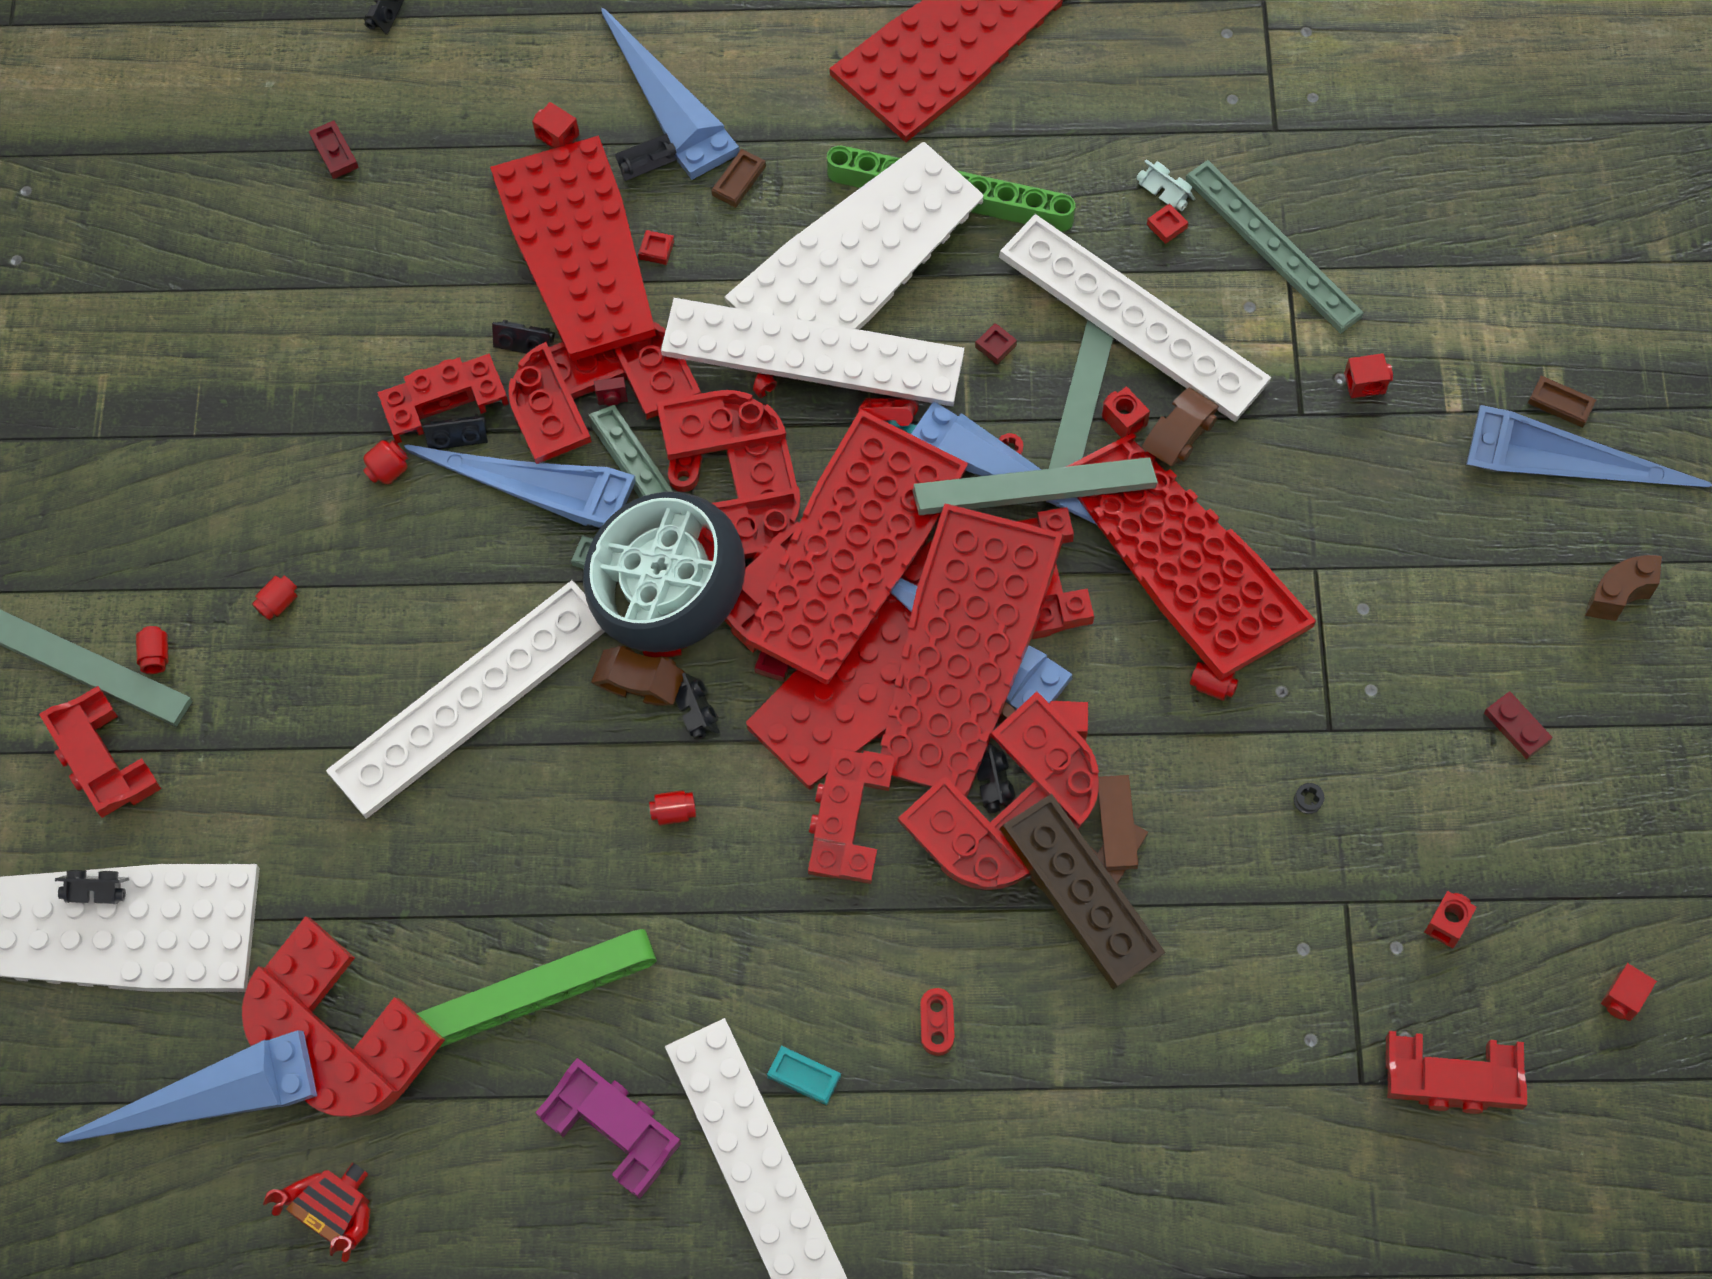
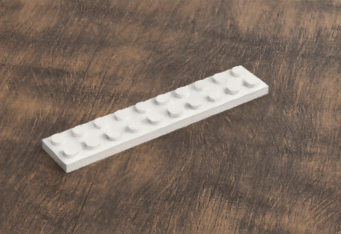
(1134, 317)
(813, 351)
(466, 700)
(752, 1156)

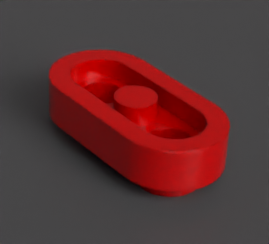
(685, 466)
(937, 1023)

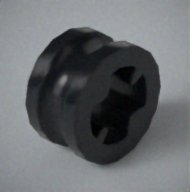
(1299, 799)

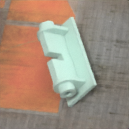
(1175, 190)

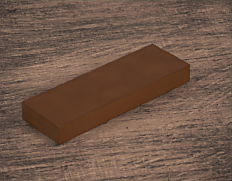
(1117, 823)

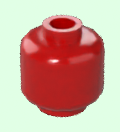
(385, 462)

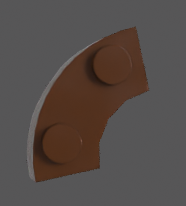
(1173, 436)
(1624, 583)
(627, 672)

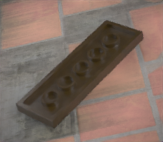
(1082, 891)

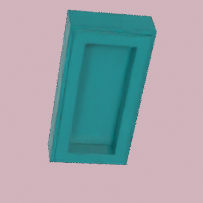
(803, 1075)

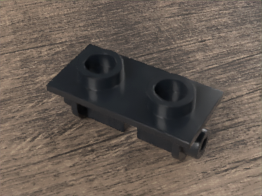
(382, 14)
(646, 156)
(518, 338)
(455, 434)
(702, 715)
(1000, 789)
(105, 886)

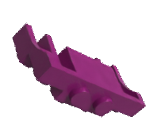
(617, 1118)

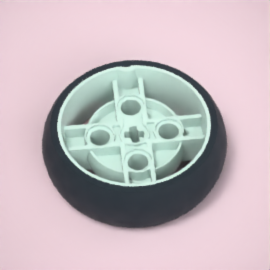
(683, 606)

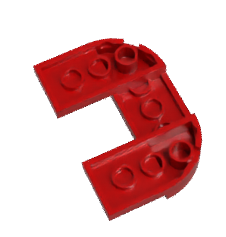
(549, 381)
(756, 455)
(970, 845)
(345, 1079)

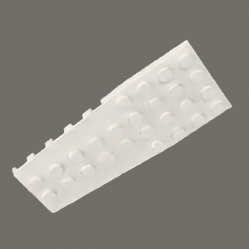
(864, 246)
(170, 934)

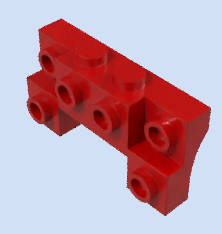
(440, 389)
(755, 585)
(1060, 609)
(93, 768)
(836, 823)
(1456, 1082)

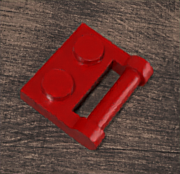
(896, 409)

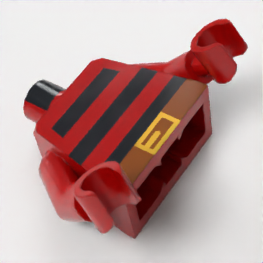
(328, 1207)

